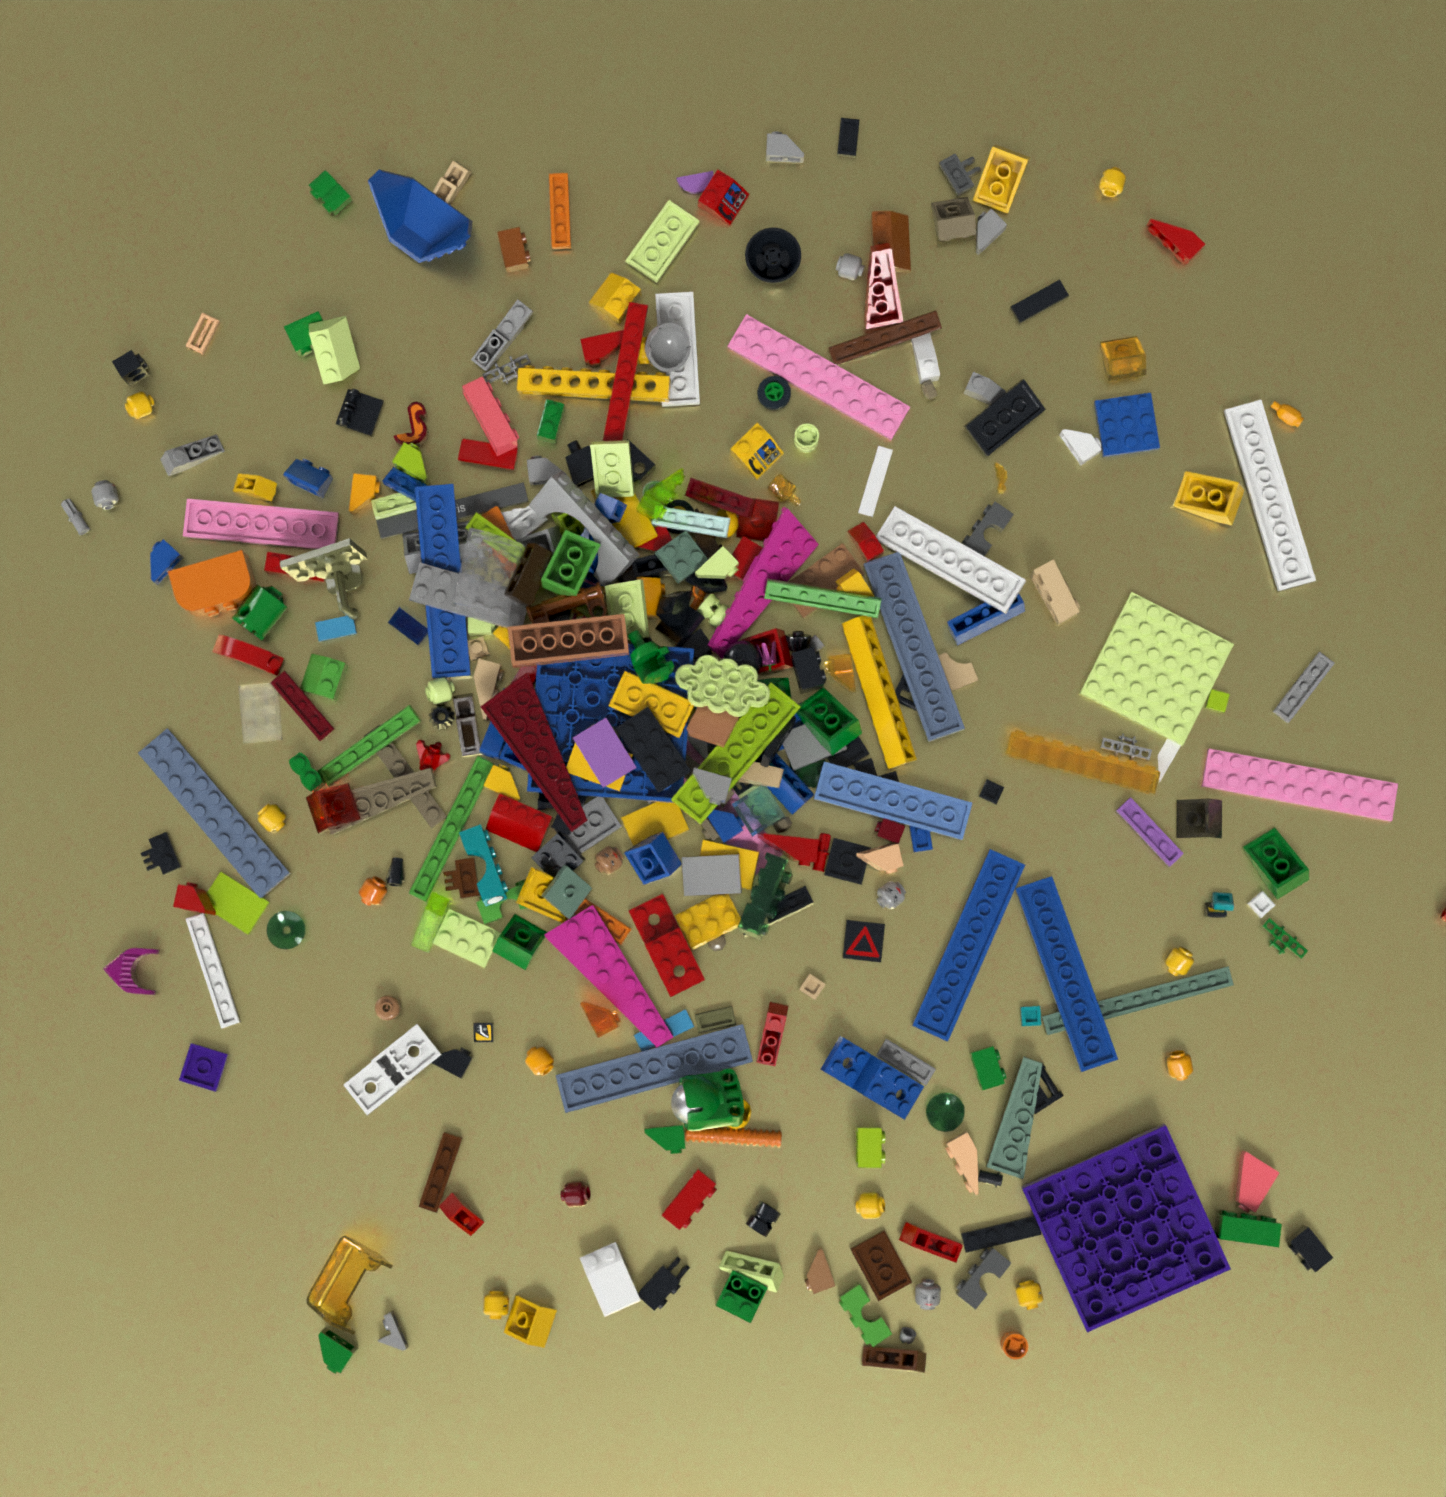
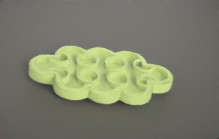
(722, 685)

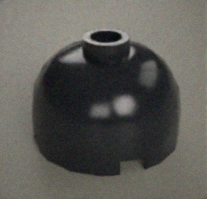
(744, 653)

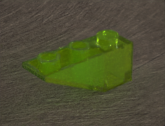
(656, 498)

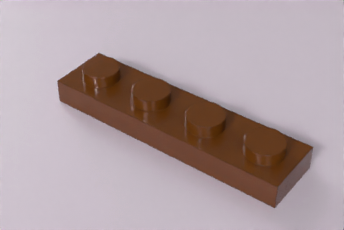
(440, 1172)

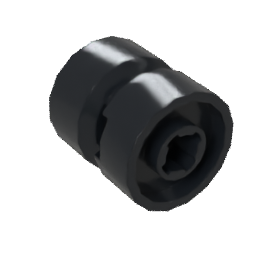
(763, 1218)

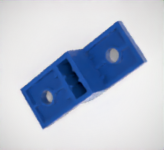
(872, 1077)

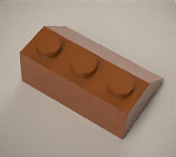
(893, 229)

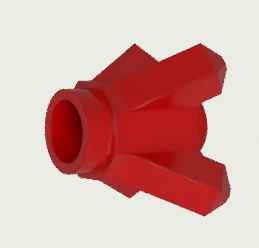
(431, 755)

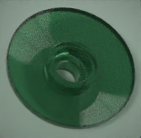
(276, 927)

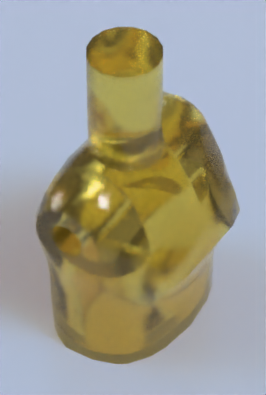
(784, 489)

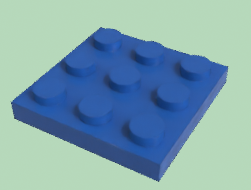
(1126, 425)

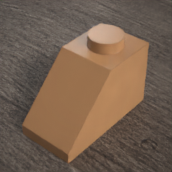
(819, 1274)

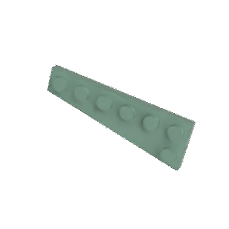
(1014, 1132)

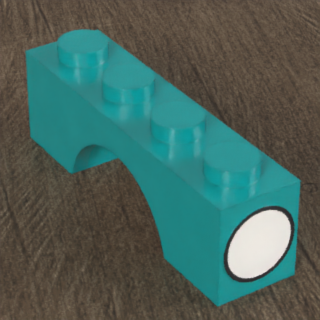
(490, 886)

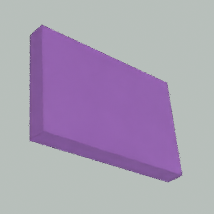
(604, 752)

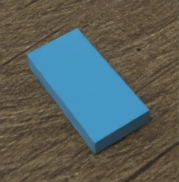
(335, 628)

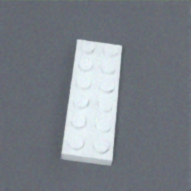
(679, 309)

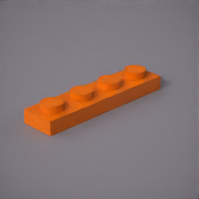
(559, 211)

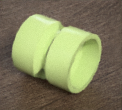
(806, 438)
(718, 615)

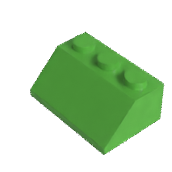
(569, 564)

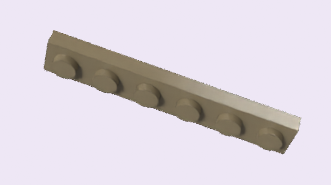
(398, 767)

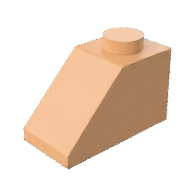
(883, 858)

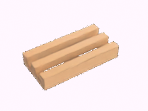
(209, 337)

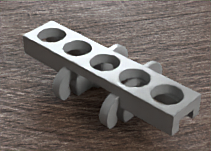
(501, 369)
(1132, 747)

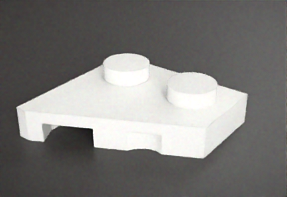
(522, 521)

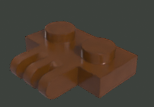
(463, 878)

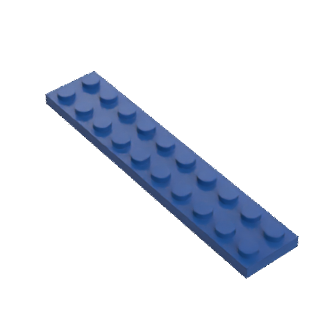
(441, 549)
(968, 945)
(1066, 974)

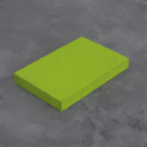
(236, 903)

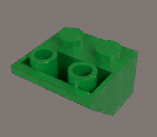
(741, 1296)

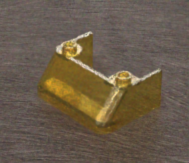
(340, 1279)

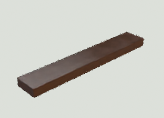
(885, 337)

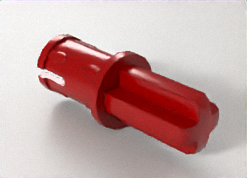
(823, 846)

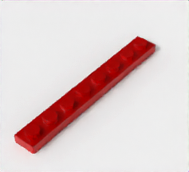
(625, 372)

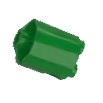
(261, 610)

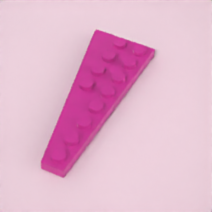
(778, 560)
(597, 956)

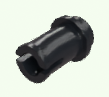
(990, 1178)

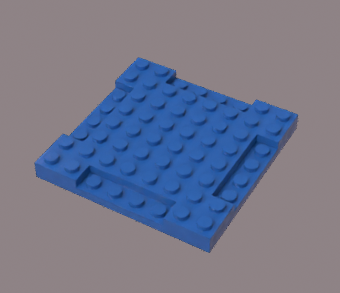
(580, 695)

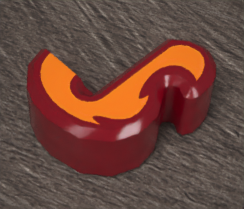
(418, 427)

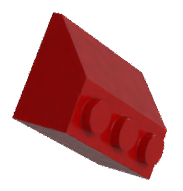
(518, 823)

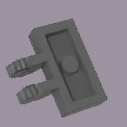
(956, 173)

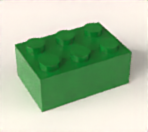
(1247, 1228)

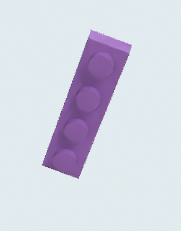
(1149, 832)

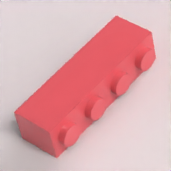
(489, 415)

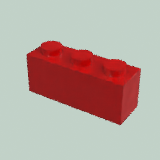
(689, 1200)

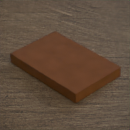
(881, 1265)

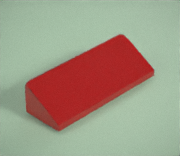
(483, 453)

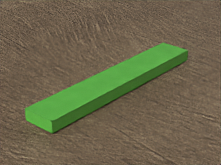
(822, 598)
(369, 745)

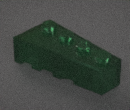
(765, 897)

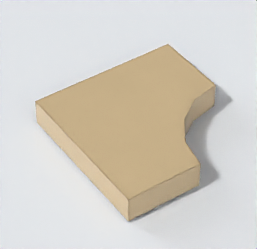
(957, 674)

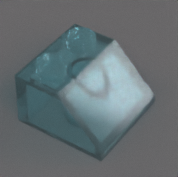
(758, 810)

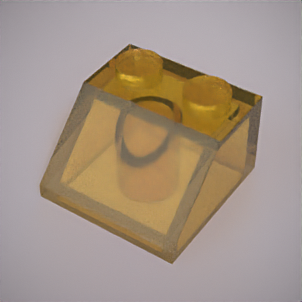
(1123, 358)

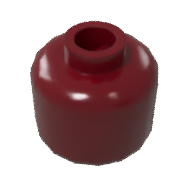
(575, 1194)

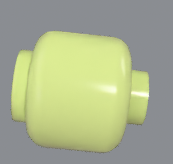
(439, 690)

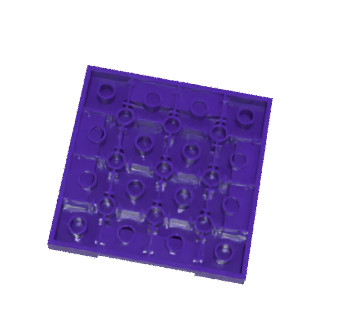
(1126, 1228)

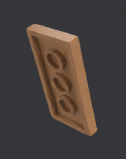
(825, 573)

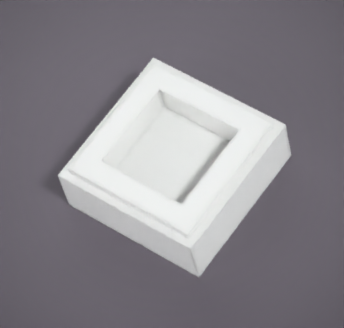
(1261, 904)

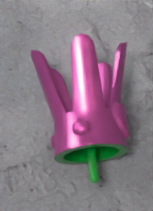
(766, 659)

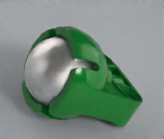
(708, 1100)

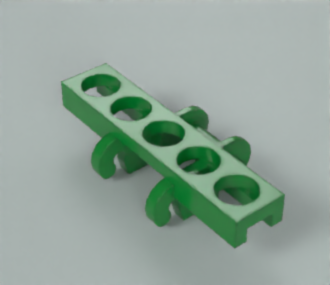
(1287, 945)

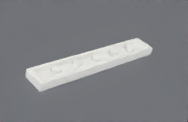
(213, 970)

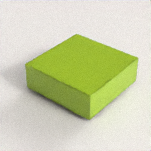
(1217, 701)

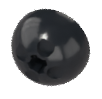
(779, 247)

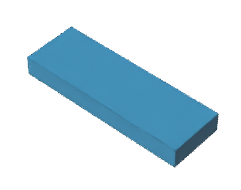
(676, 1024)

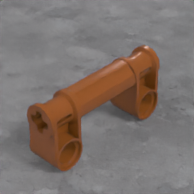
(565, 602)

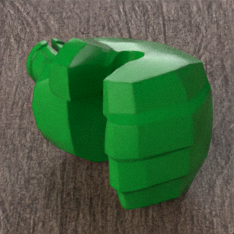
(649, 660)

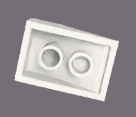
(610, 1279)

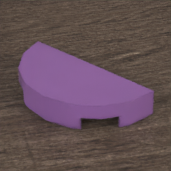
(695, 183)

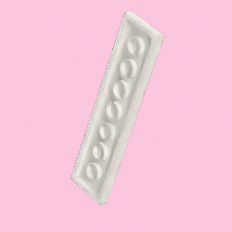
(950, 559)

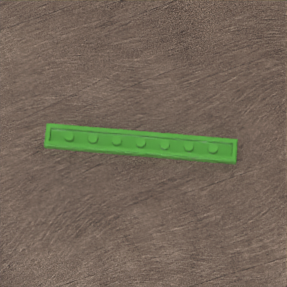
(450, 830)

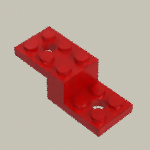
(666, 945)

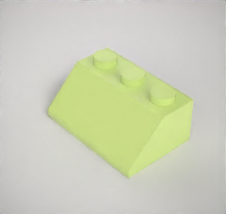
(334, 349)

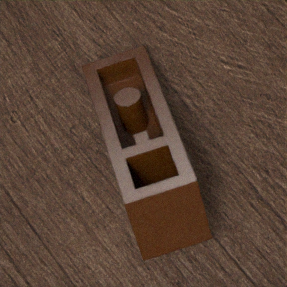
(894, 1359)

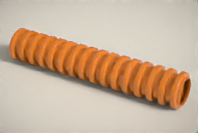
(736, 1136)

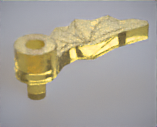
(1001, 476)

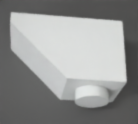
(1081, 445)

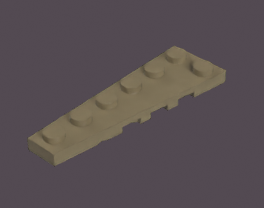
(389, 793)

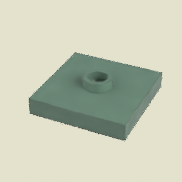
(566, 891)

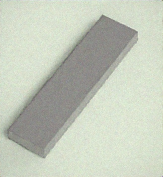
(1303, 687)

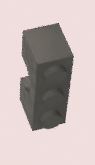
(995, 517)
(990, 1262)

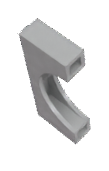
(564, 496)

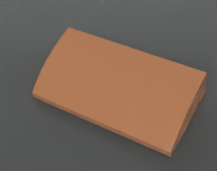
(711, 726)

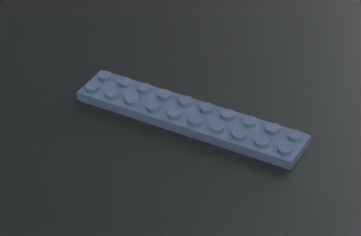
(914, 647)
(214, 813)
(653, 1068)

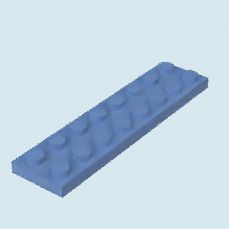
(893, 800)

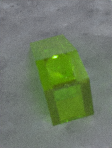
(431, 921)

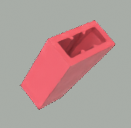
(1253, 1182)

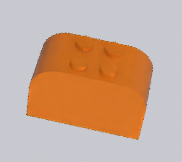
(213, 584)

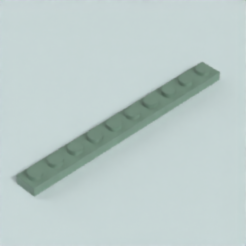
(1152, 996)

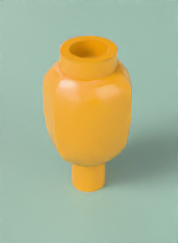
(1288, 414)

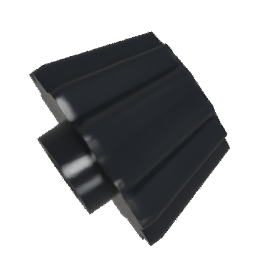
(798, 641)
(441, 709)

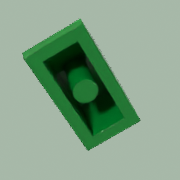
(668, 1137)

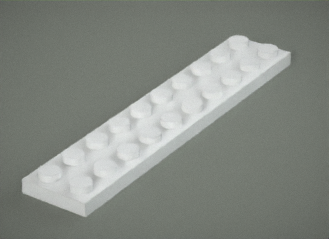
(1269, 495)

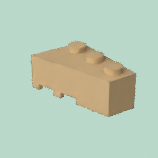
(1055, 592)

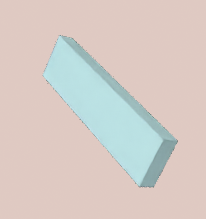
(694, 522)

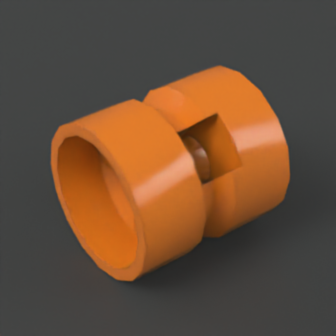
(1014, 1344)

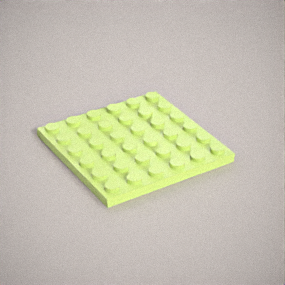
(1156, 668)

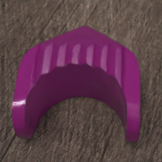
(123, 970)

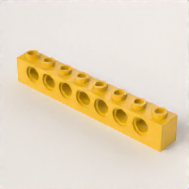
(526, 375)

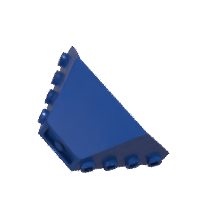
(417, 217)

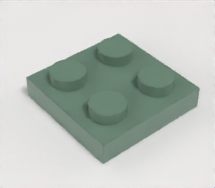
(681, 557)

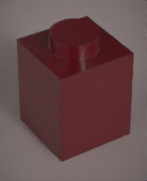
(889, 831)

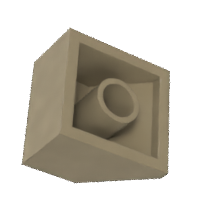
(953, 218)

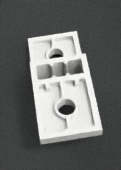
(392, 1069)

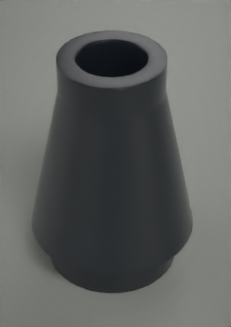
(395, 874)

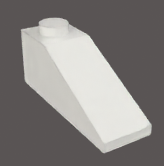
(925, 358)

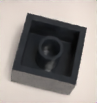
(807, 670)

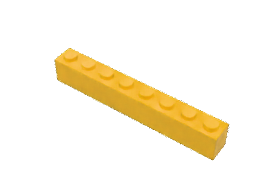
(879, 691)

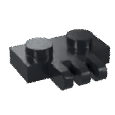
(162, 854)

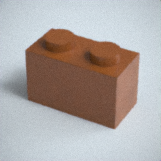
(513, 250)

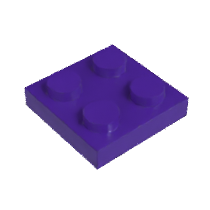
(203, 1067)

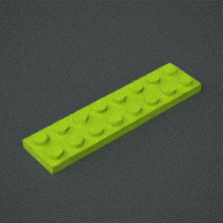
(746, 743)

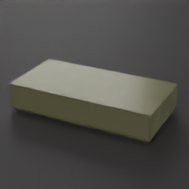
(715, 1019)

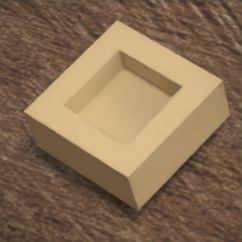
(477, 648)
(812, 986)

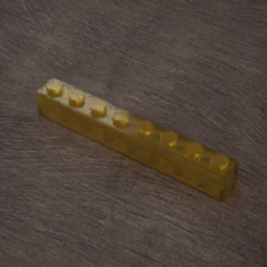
(1082, 763)

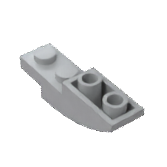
(502, 336)

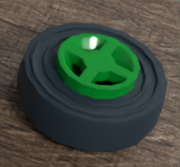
(771, 386)

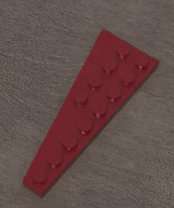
(525, 729)

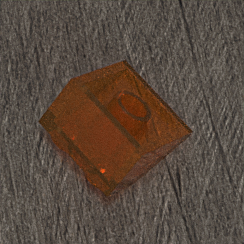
(601, 1018)

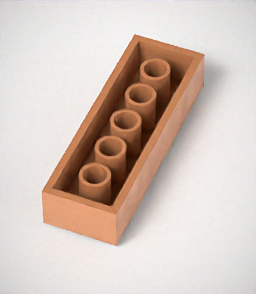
(568, 640)

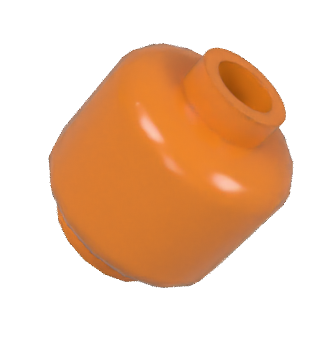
(373, 891)

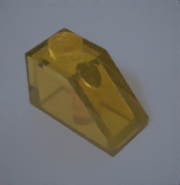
(841, 671)

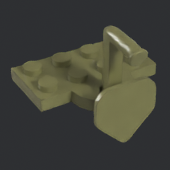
(334, 563)

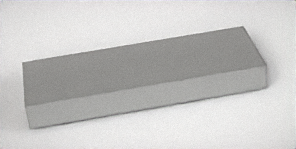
(906, 1062)

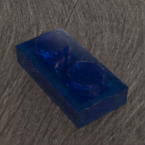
(408, 626)

